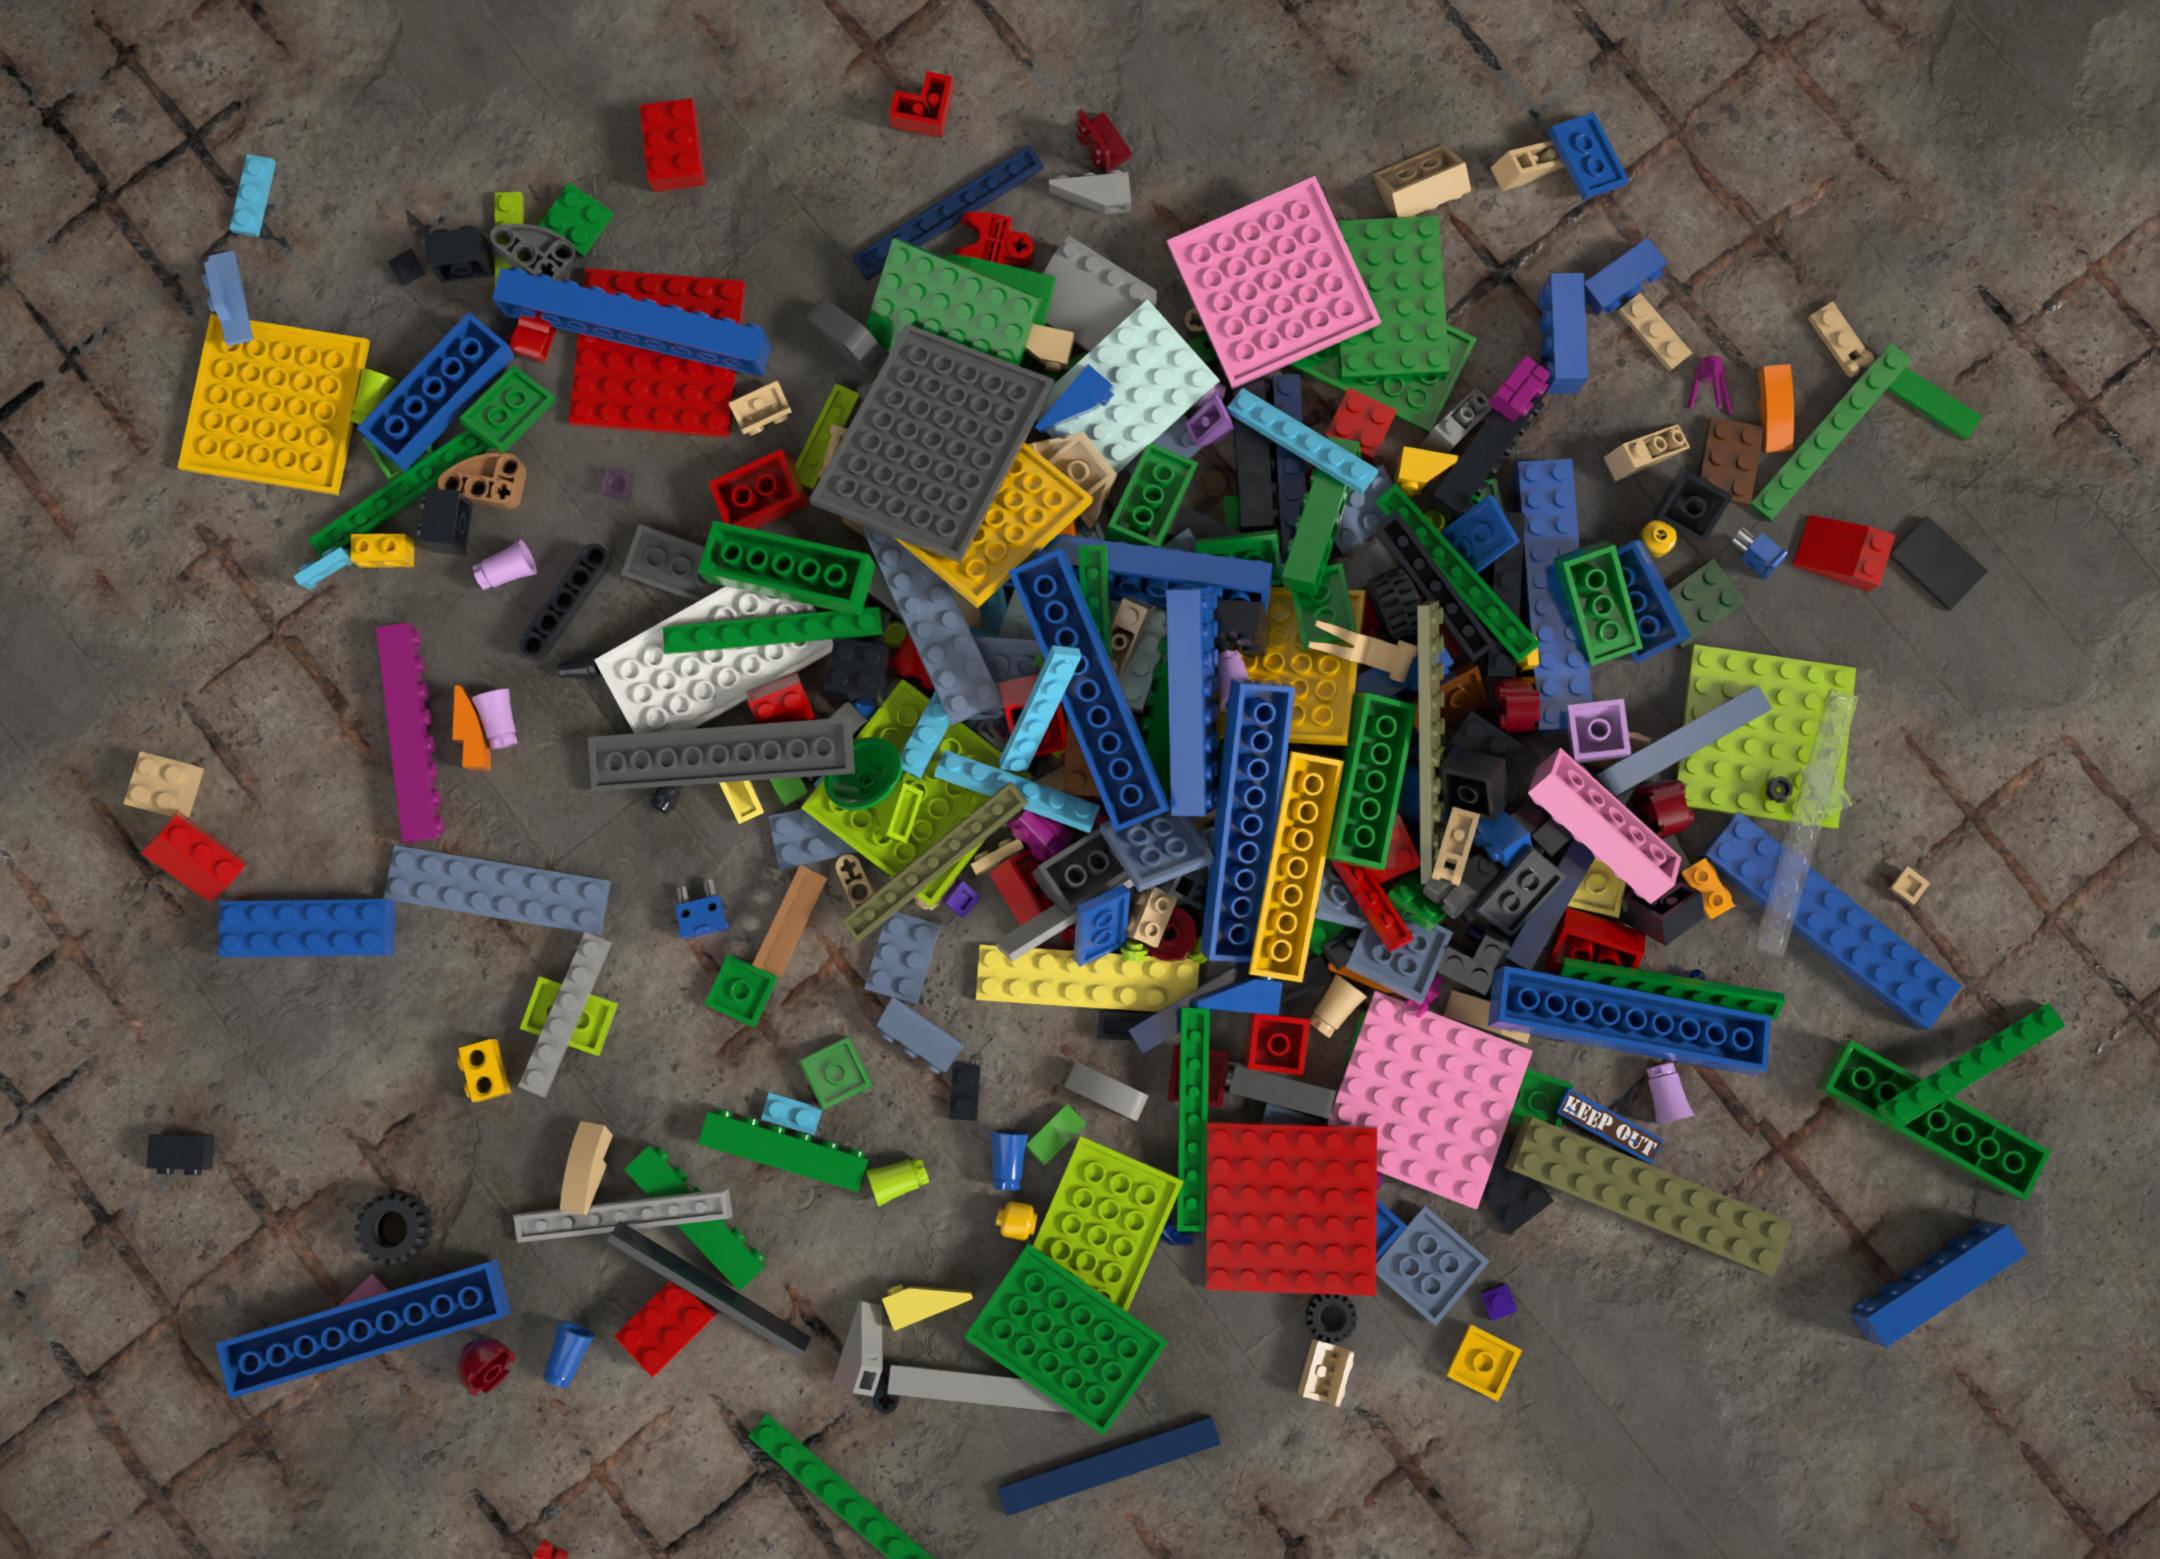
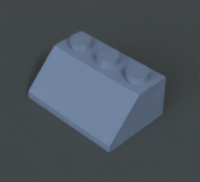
(919, 1036)

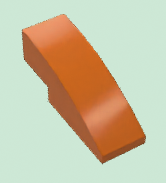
(1776, 407)
(470, 732)

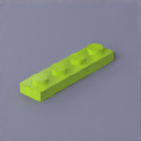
(508, 210)
(837, 412)

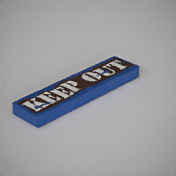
(1609, 1126)

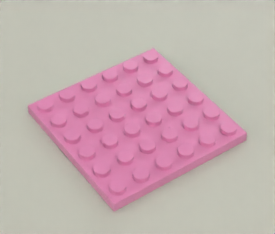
(1273, 282)
(1433, 1094)

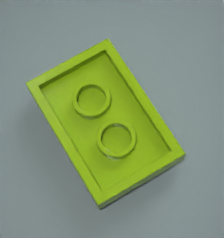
(591, 1027)

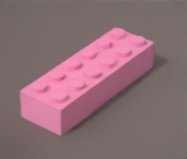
(1605, 826)

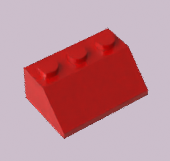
(194, 856)
(1019, 887)
(1595, 940)

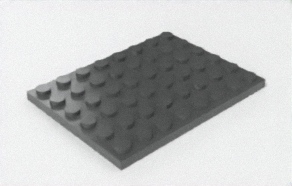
(932, 443)

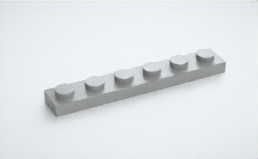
(565, 1014)

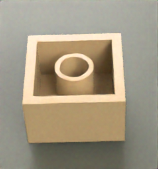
(163, 785)

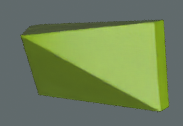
(899, 811)

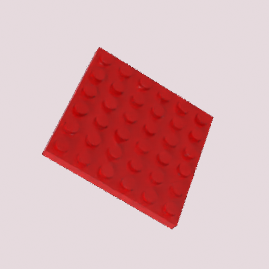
(649, 389)
(1291, 1208)

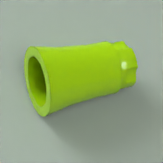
(371, 392)
(897, 1179)

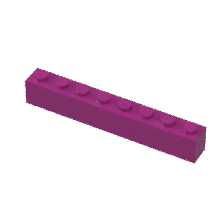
(410, 733)

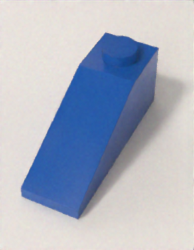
(1081, 397)
(1246, 995)

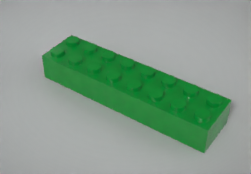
(1947, 1131)

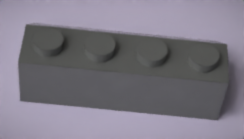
(1079, 872)

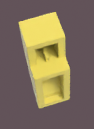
(742, 799)

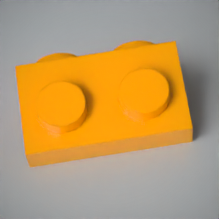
(1704, 878)

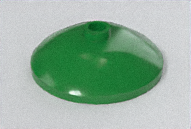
(875, 776)

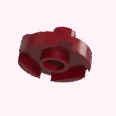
(1185, 941)

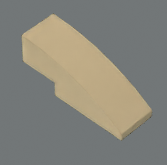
(584, 1167)

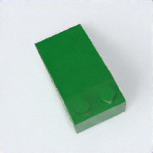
(1030, 281)
(1151, 498)
(1598, 601)

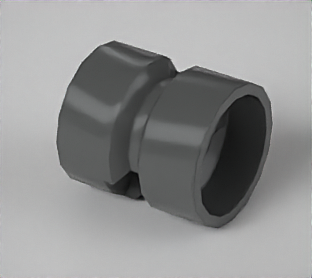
(1453, 898)

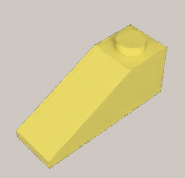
(917, 1303)

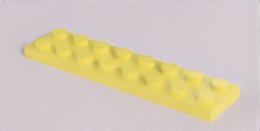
(1104, 983)

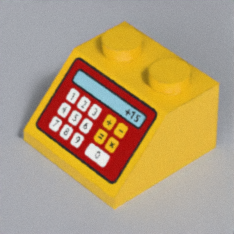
(1421, 469)

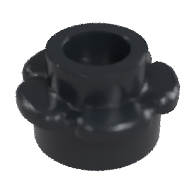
(1781, 782)

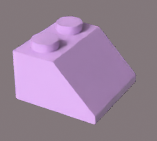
(1598, 731)

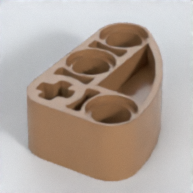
(488, 471)

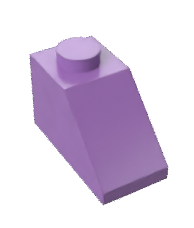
(1210, 423)

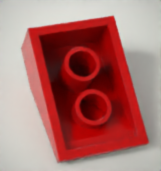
(1844, 551)

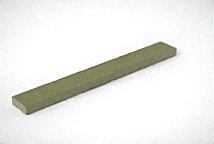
(934, 862)

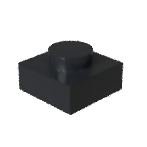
(406, 267)

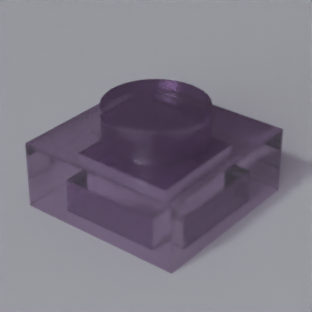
(618, 483)

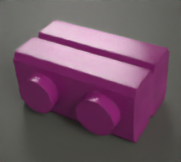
(1519, 388)
(1040, 833)

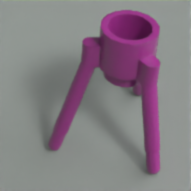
(1711, 372)

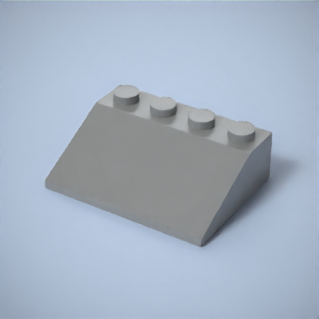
(1091, 293)

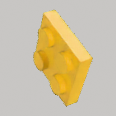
(1483, 1362)

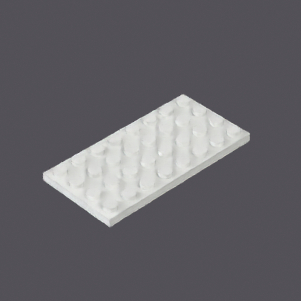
(693, 688)

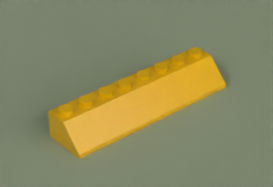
(1296, 867)

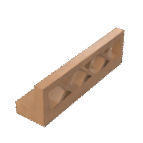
(790, 921)

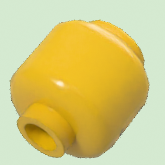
(1664, 543)
(1017, 1220)

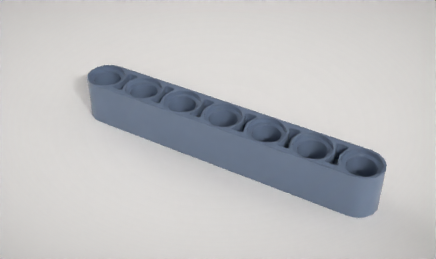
(1684, 741)

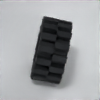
(1339, 1332)

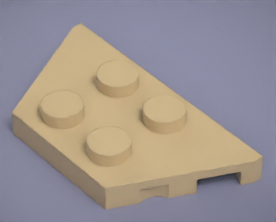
(1082, 464)

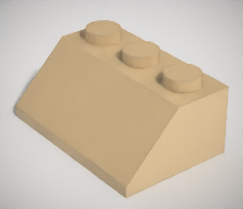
(1423, 182)

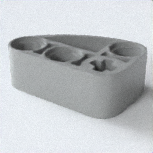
(1106, 1091)

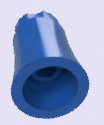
(1007, 1158)
(566, 1353)

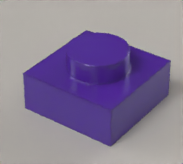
(960, 898)
(1498, 1302)

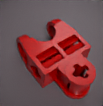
(996, 240)

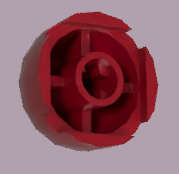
(483, 1365)

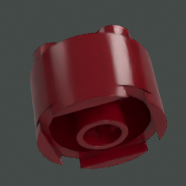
(1516, 704)
(1663, 807)

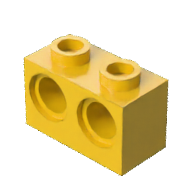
(382, 550)
(491, 1068)

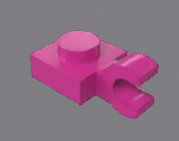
(1432, 993)

